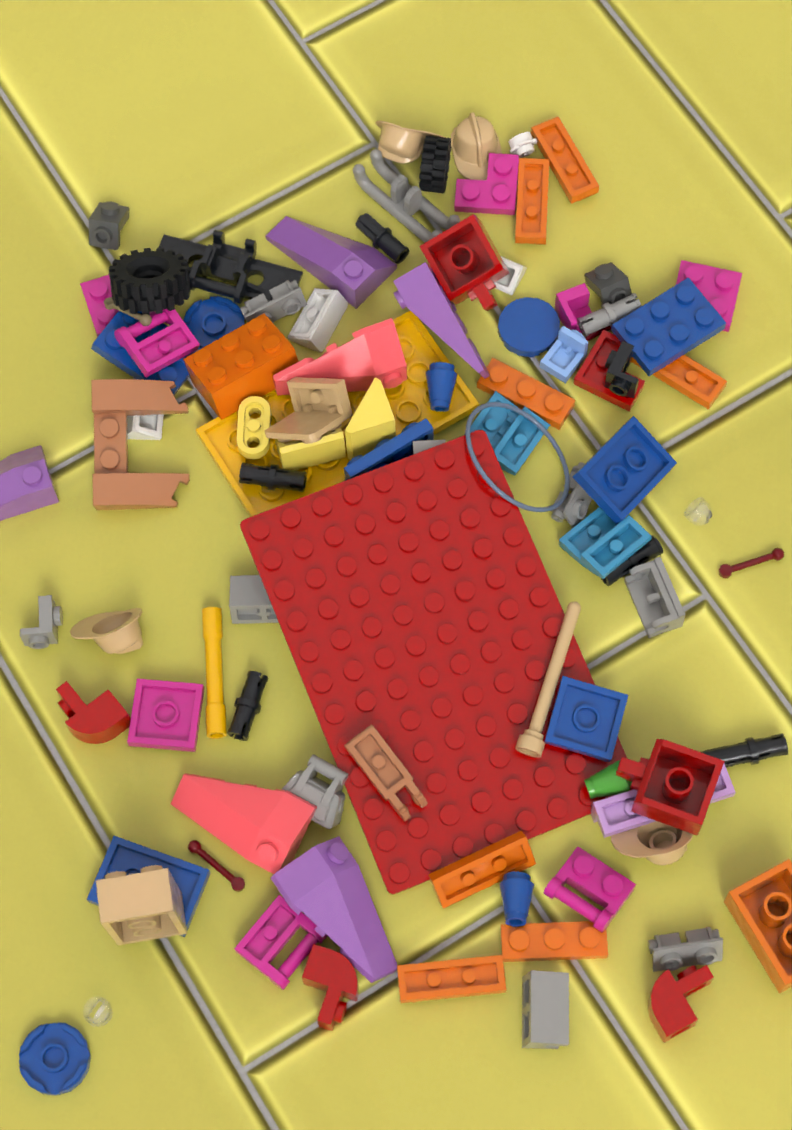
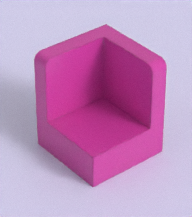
(572, 305)

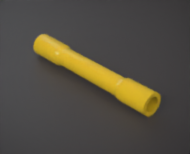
(214, 675)

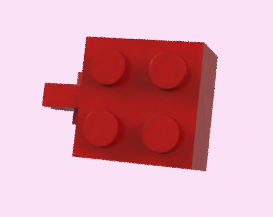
(466, 262)
(673, 784)

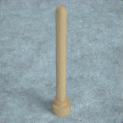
(531, 741)

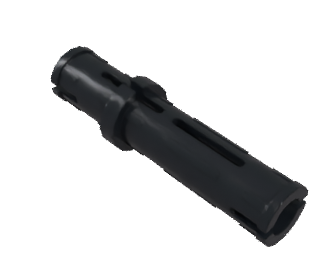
(751, 750)

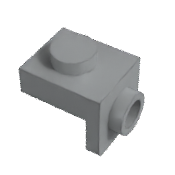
(49, 619)

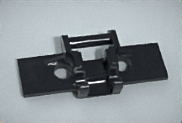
(229, 265)

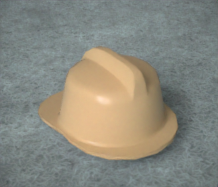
(401, 143)
(471, 146)
(112, 631)
(653, 841)

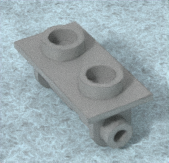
(286, 301)
(575, 505)
(701, 948)

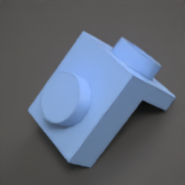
(565, 354)

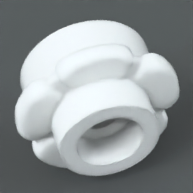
(522, 144)

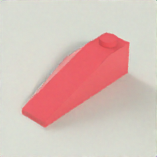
(370, 355)
(251, 820)

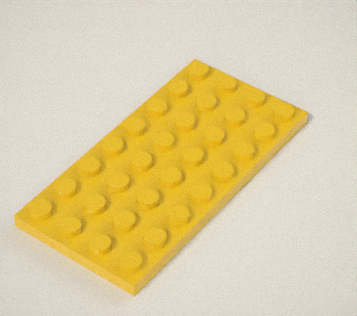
(407, 401)

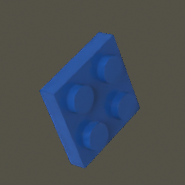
(586, 719)

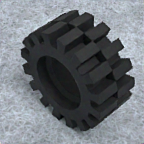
(435, 164)

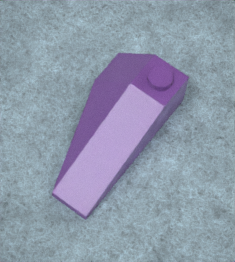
(333, 259)
(426, 299)
(25, 483)
(334, 896)

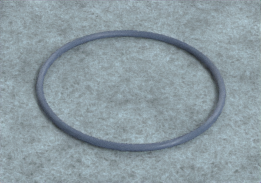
(488, 480)

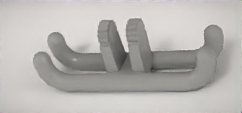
(404, 199)

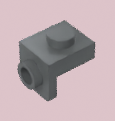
(106, 225)
(608, 283)

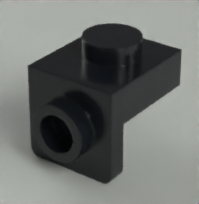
(616, 377)

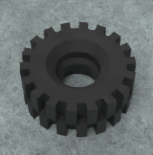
(149, 281)

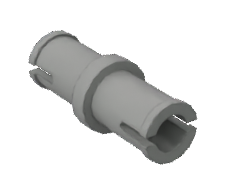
(608, 314)

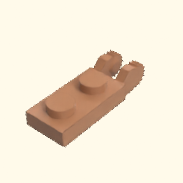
(384, 769)

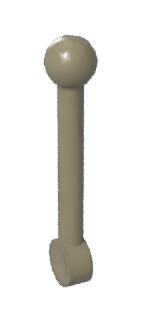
(144, 319)

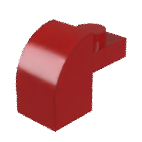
(95, 722)
(334, 975)
(668, 1003)

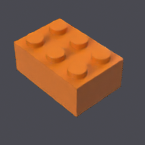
(240, 365)
(765, 918)

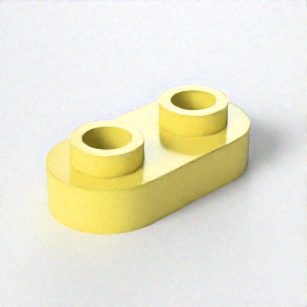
(253, 430)

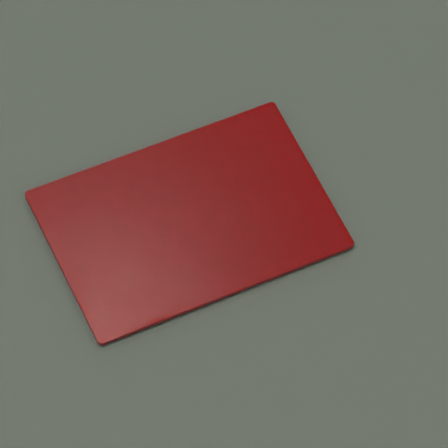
(436, 624)

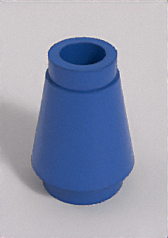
(440, 384)
(516, 897)

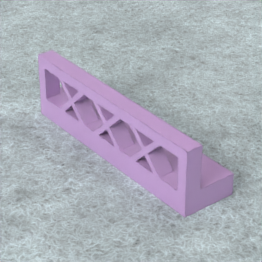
(615, 811)

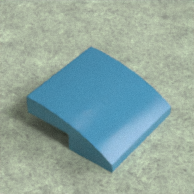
(509, 433)
(602, 544)

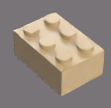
(141, 905)

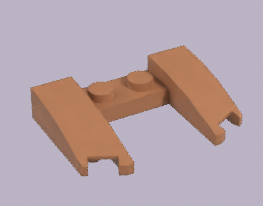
(112, 483)

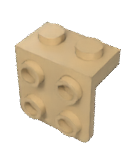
(318, 408)

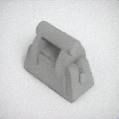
(326, 797)

